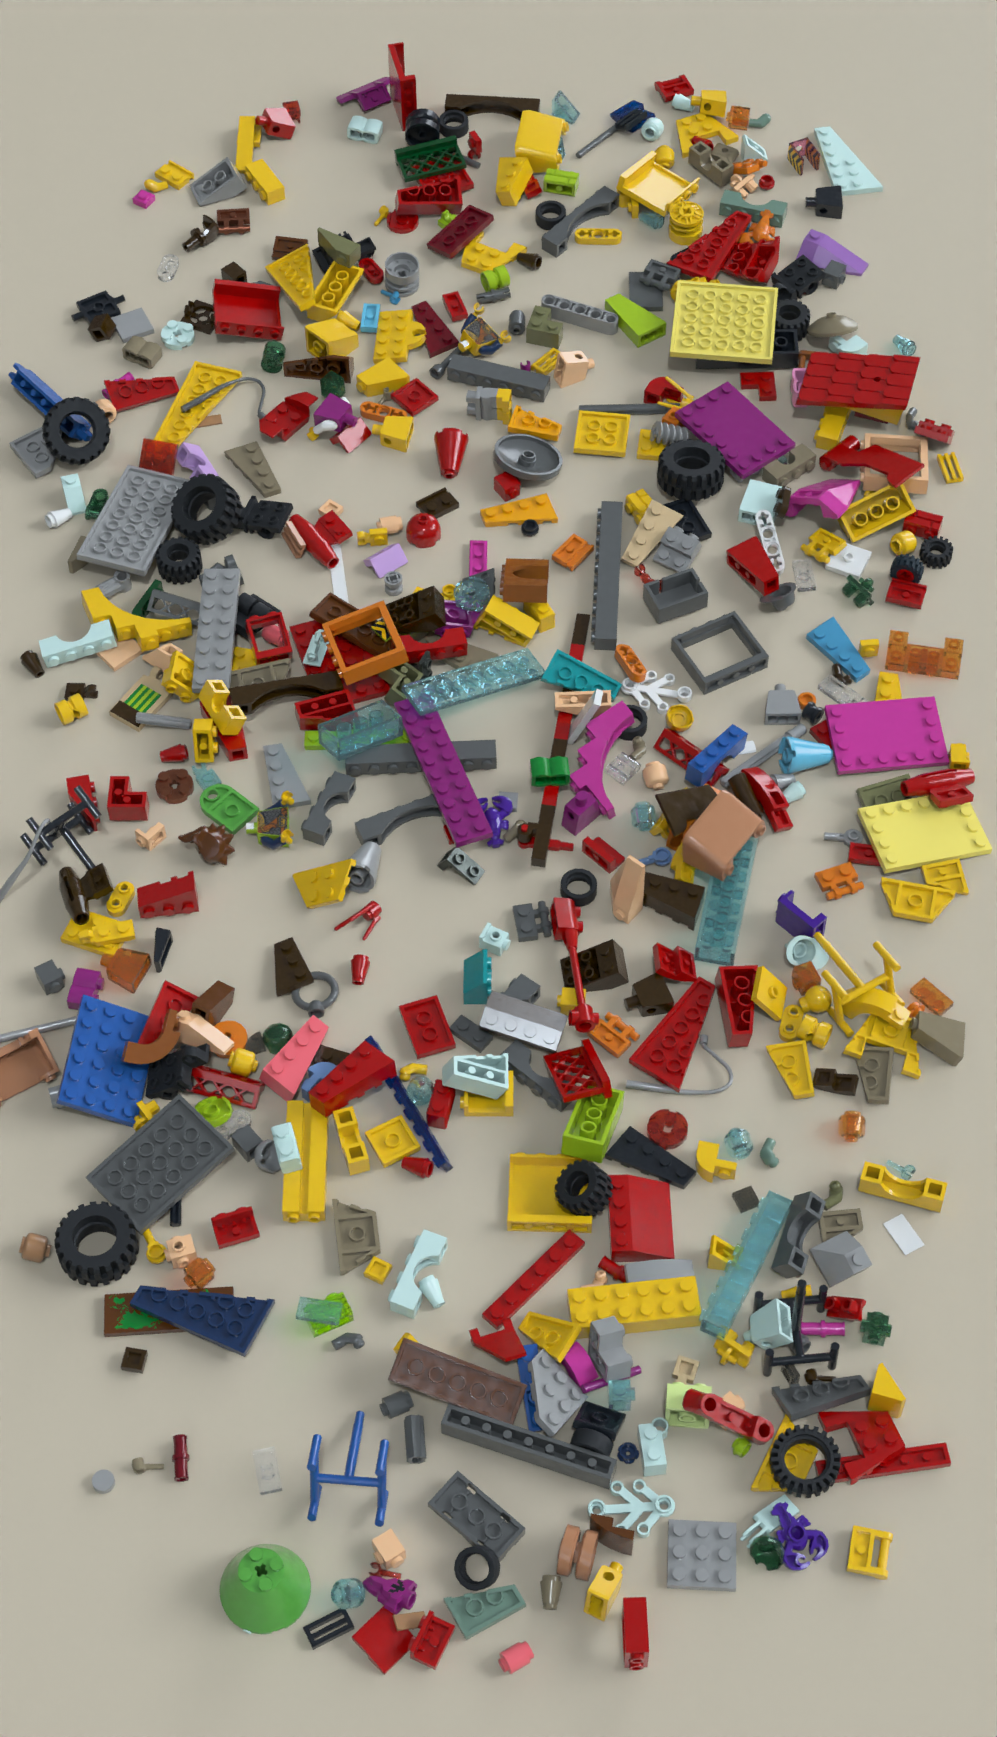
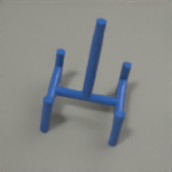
(348, 1477)

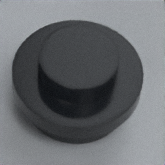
(530, 527)

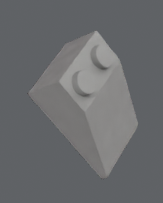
(218, 183)

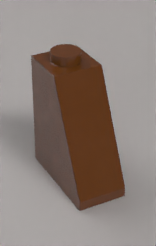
(214, 1002)

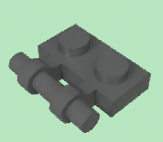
(661, 271)
(525, 921)

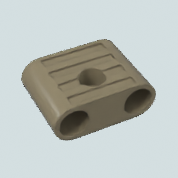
(722, 150)

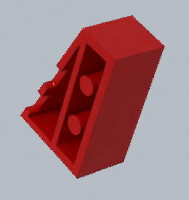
(322, 709)
(169, 897)

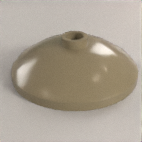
(832, 325)

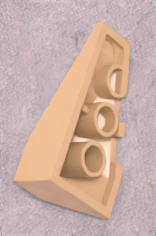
(628, 889)

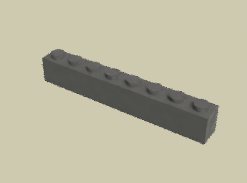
(401, 758)
(528, 1446)

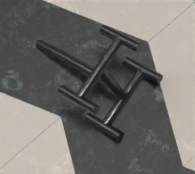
(62, 829)
(796, 1309)

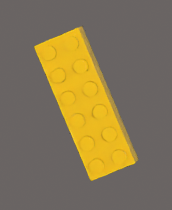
(637, 1305)

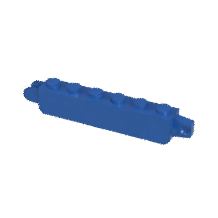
(45, 398)

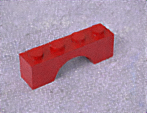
(450, 645)

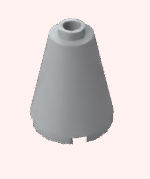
(365, 872)

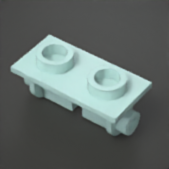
(316, 650)

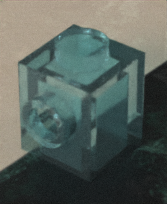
(620, 1395)

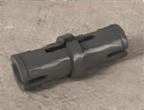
(493, 295)

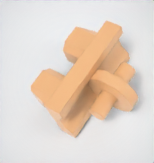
(747, 183)

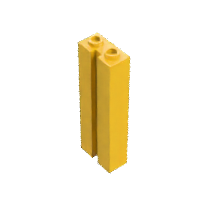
(307, 1188)

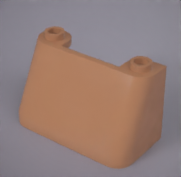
(720, 835)
(25, 1064)

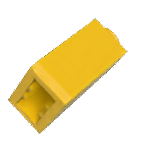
(380, 376)

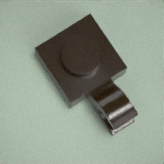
(85, 692)

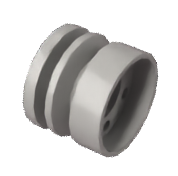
(402, 274)

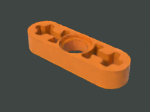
(375, 409)
(625, 656)

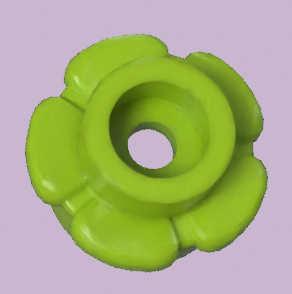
(741, 1446)

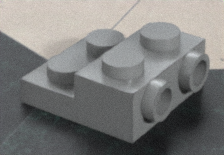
(677, 549)

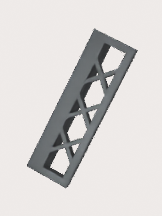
(174, 599)

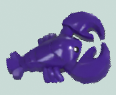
(496, 817)
(797, 1537)

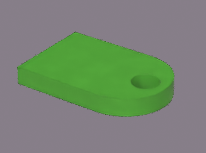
(228, 807)

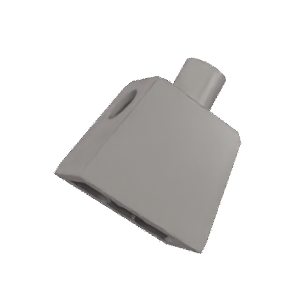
(782, 707)

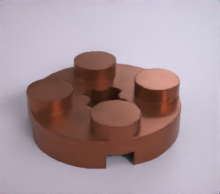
(170, 777)

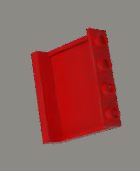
(401, 86)
(247, 309)

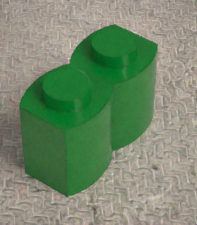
(549, 771)

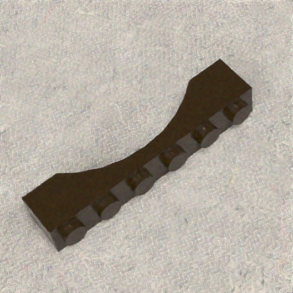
(491, 104)
(253, 696)

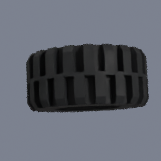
(95, 416)
(691, 470)
(193, 496)
(87, 1221)

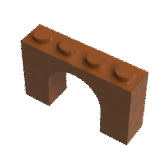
(524, 580)

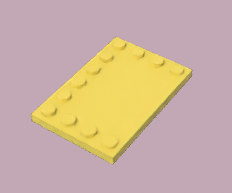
(921, 833)

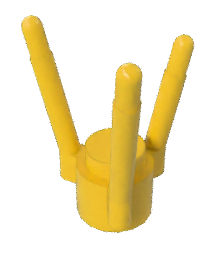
(684, 402)

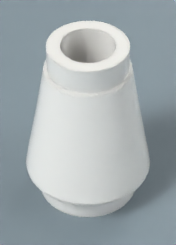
(56, 518)

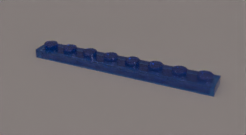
(412, 1112)

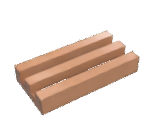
(293, 539)

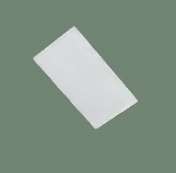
(903, 1234)

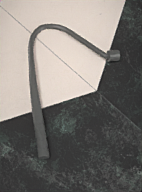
(203, 397)

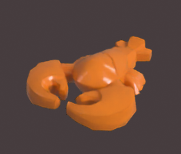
(760, 230)

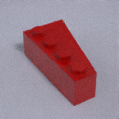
(430, 198)
(350, 1079)

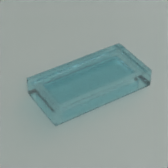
(319, 1311)

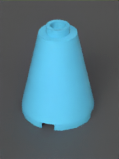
(802, 754)

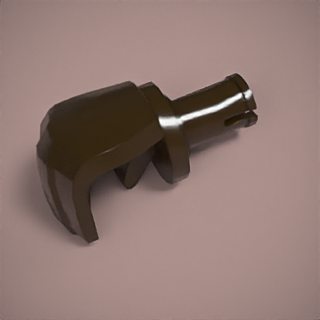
(198, 238)

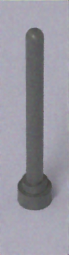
(438, 370)

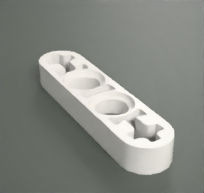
(772, 541)

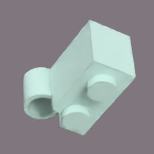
(652, 1447)

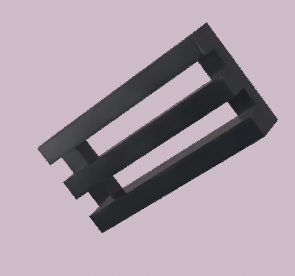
(631, 120)
(331, 1636)

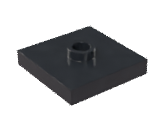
(599, 1419)

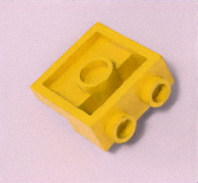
(179, 677)

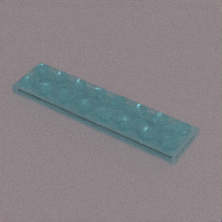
(473, 681)

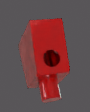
(276, 122)

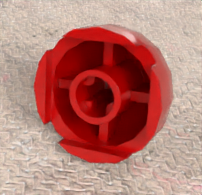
(423, 530)

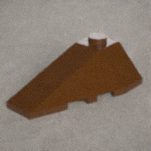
(318, 367)

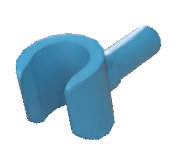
(394, 297)

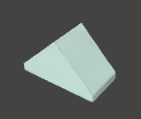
(751, 149)

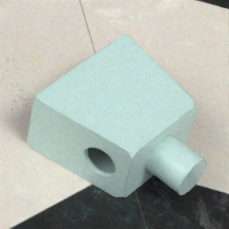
(770, 1326)

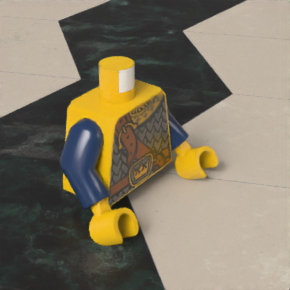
(479, 336)

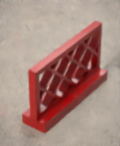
(592, 1067)

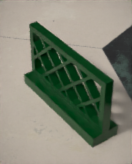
(428, 151)

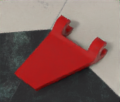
(501, 1344)

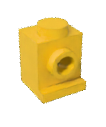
(958, 756)

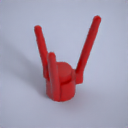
(369, 912)

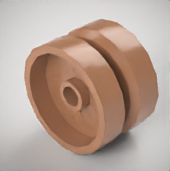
(577, 1552)

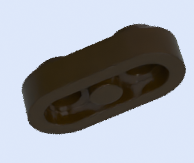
(783, 498)

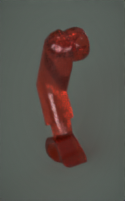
(643, 576)

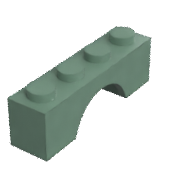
(733, 201)

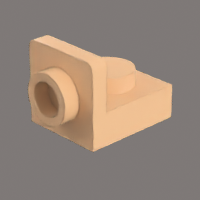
(152, 837)

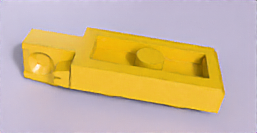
(108, 933)

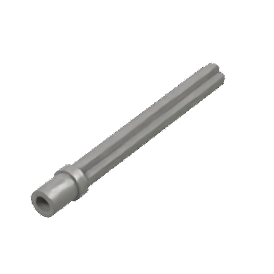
(764, 754)

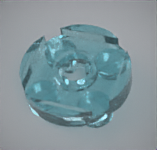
(475, 602)

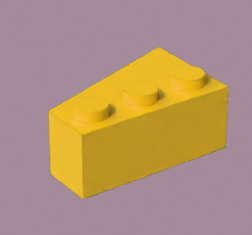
(512, 179)

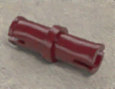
(180, 1458)

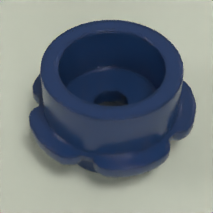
(627, 1447)

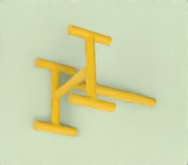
(840, 996)

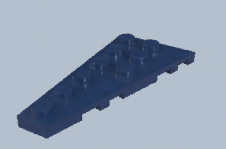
(211, 1316)

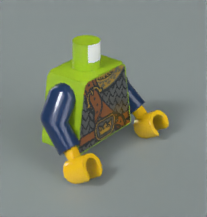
(273, 824)

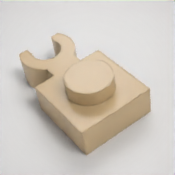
(685, 1370)

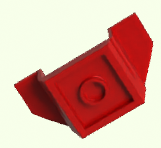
(288, 416)

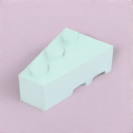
(477, 1075)

